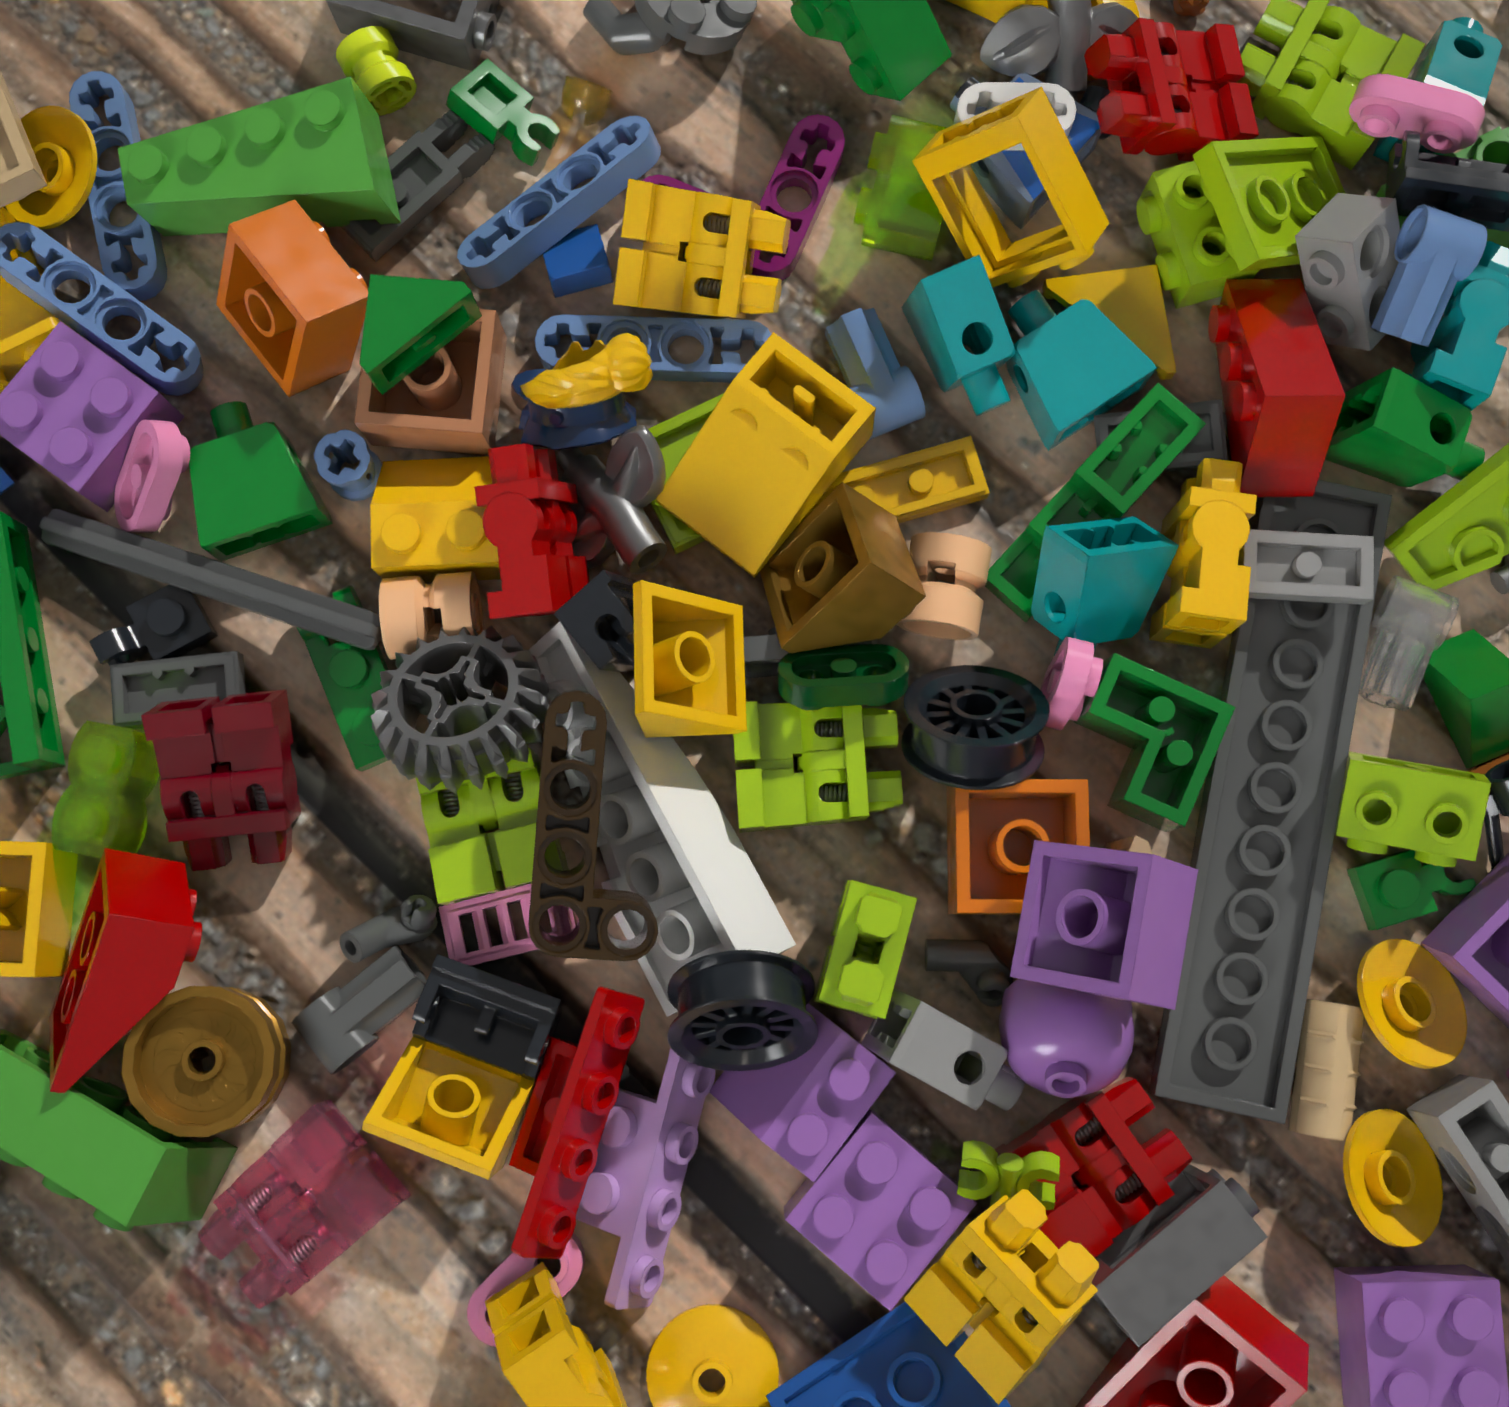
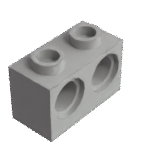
(1349, 265)

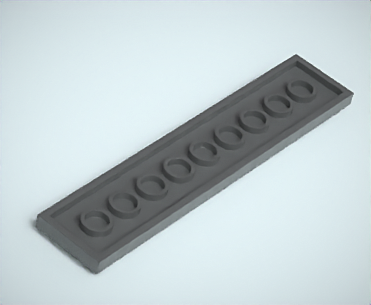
(1269, 829)

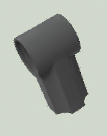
(348, 1018)

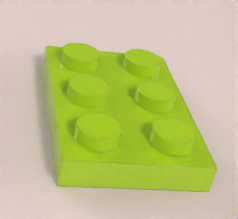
(1266, 194)

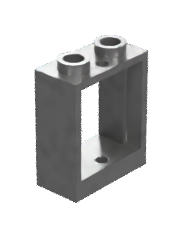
(422, 34)
(1176, 1252)

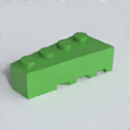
(303, 147)
(101, 1148)

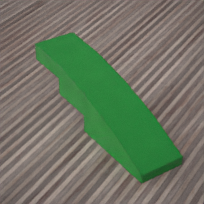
(1100, 488)

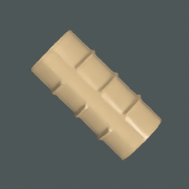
(1327, 1070)

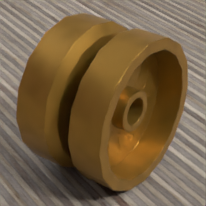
(166, 1052)

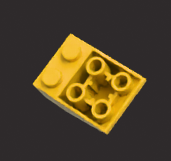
(767, 454)

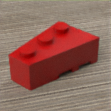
(1275, 385)

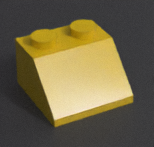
(430, 520)

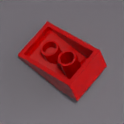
(122, 958)
(1209, 1355)

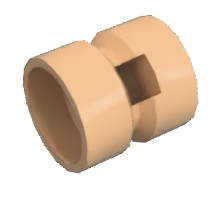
(409, 607)
(948, 609)

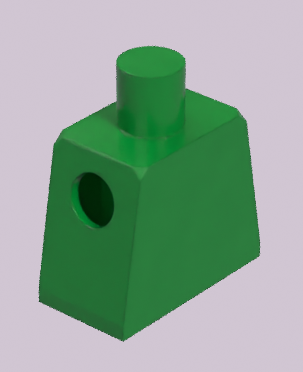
(1403, 432)
(250, 486)

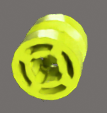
(372, 62)

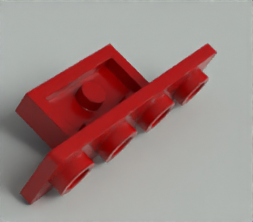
(568, 1119)

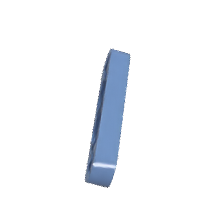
(109, 188)
(504, 242)
(98, 308)
(658, 335)

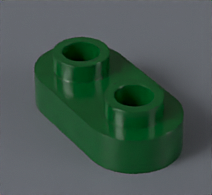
(843, 676)

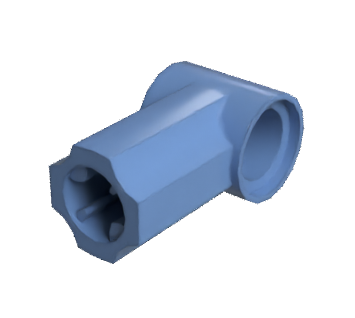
(1432, 255)
(874, 370)

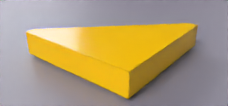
(1131, 301)

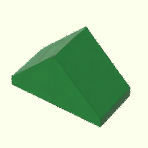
(409, 323)
(1472, 695)

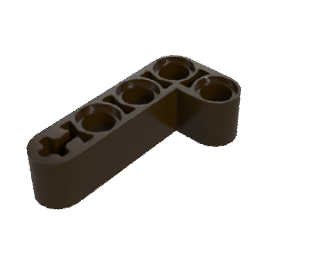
(579, 822)

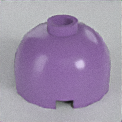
(1065, 1037)

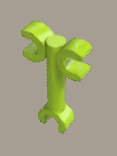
(1007, 1174)

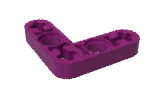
(791, 173)

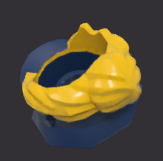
(583, 394)

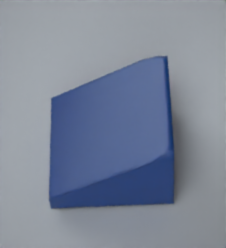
(578, 262)

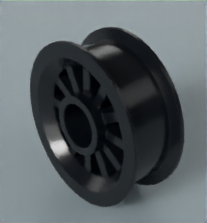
(974, 727)
(742, 1010)

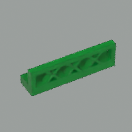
(24, 661)

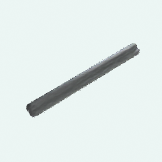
(212, 579)

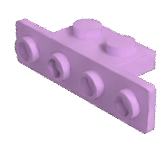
(642, 1175)

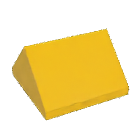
(687, 663)
(450, 1108)

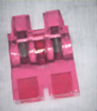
(274, 1223)

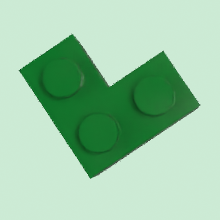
(887, 41)
(1170, 735)

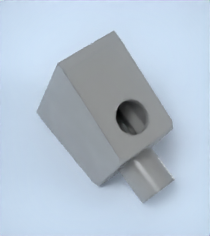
(943, 1053)

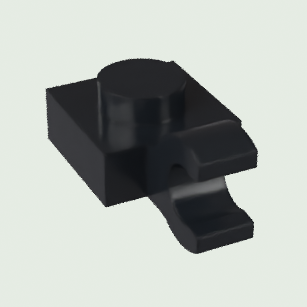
(164, 625)

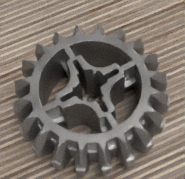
(468, 726)

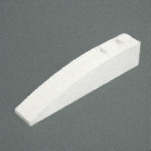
(660, 829)

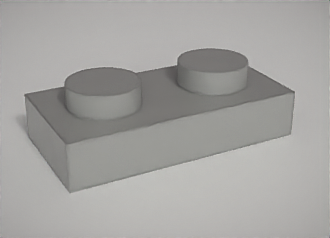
(1309, 566)

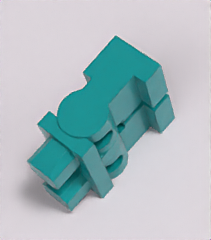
(1463, 350)

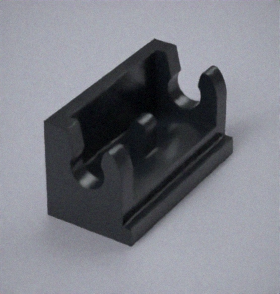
(1448, 183)
(603, 620)
(486, 1017)

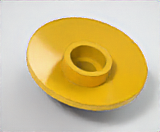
(67, 161)
(1412, 1003)
(1392, 1178)
(712, 1339)

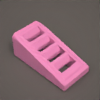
(560, 917)

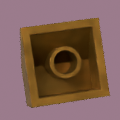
(841, 575)

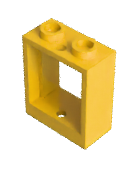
(968, 212)

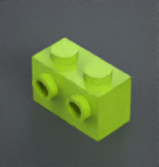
(1186, 236)
(1412, 808)

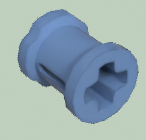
(349, 448)

